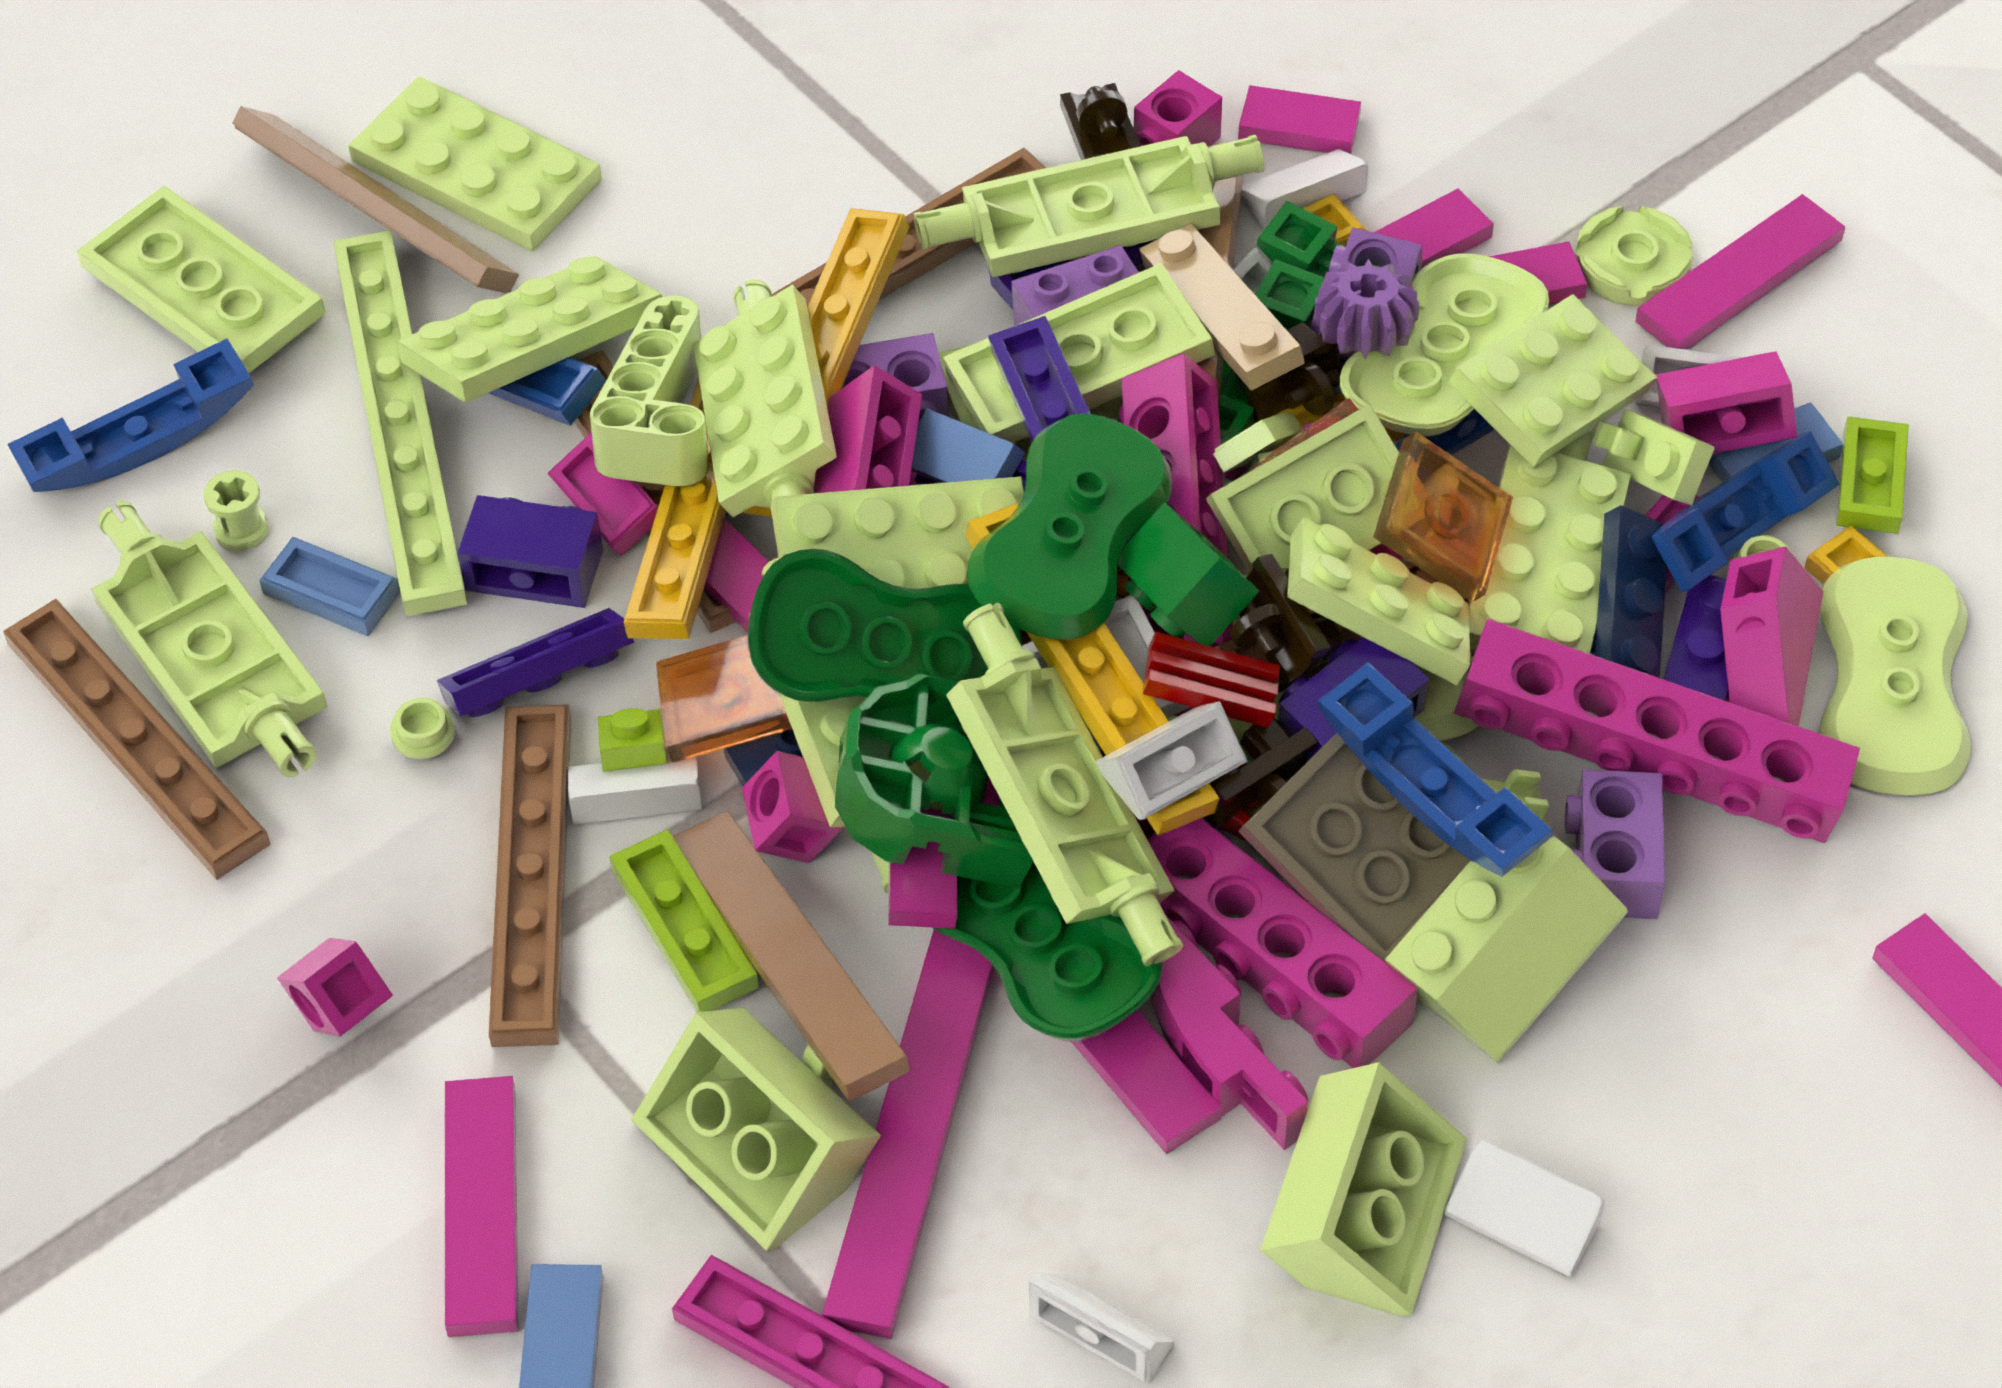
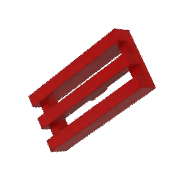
(1213, 672)

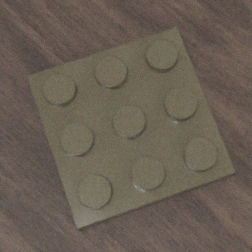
(1353, 848)

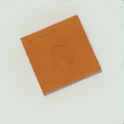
(1443, 517)
(715, 700)

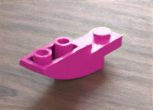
(1200, 1021)

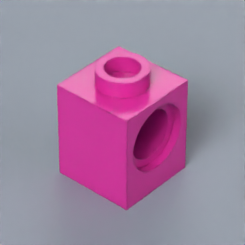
(1179, 110)
(786, 810)
(335, 986)

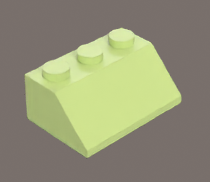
(1506, 944)
(753, 1125)
(1364, 1190)

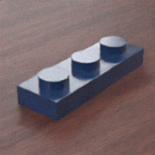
(1631, 592)

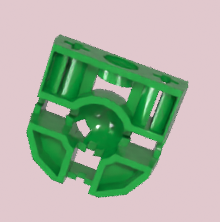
(883, 797)

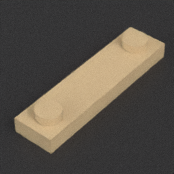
(1230, 312)

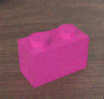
(1730, 402)

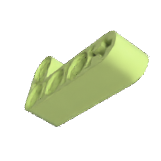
(638, 417)

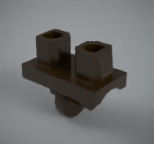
(1098, 121)
(1305, 385)
(1282, 625)
(1276, 759)

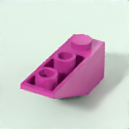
(1769, 632)

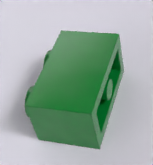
(1184, 578)

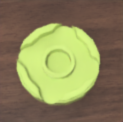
(1633, 254)

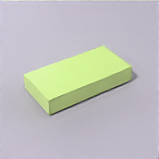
(1258, 438)

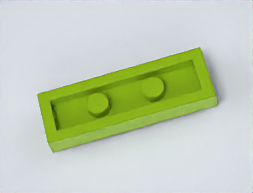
(684, 922)

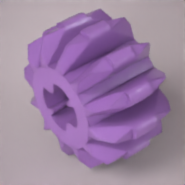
(1366, 308)

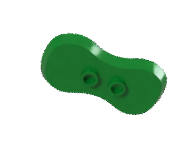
(1061, 547)
(839, 632)
(1057, 975)

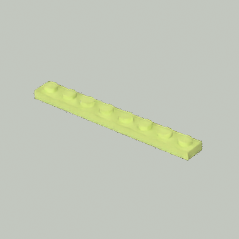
(399, 426)

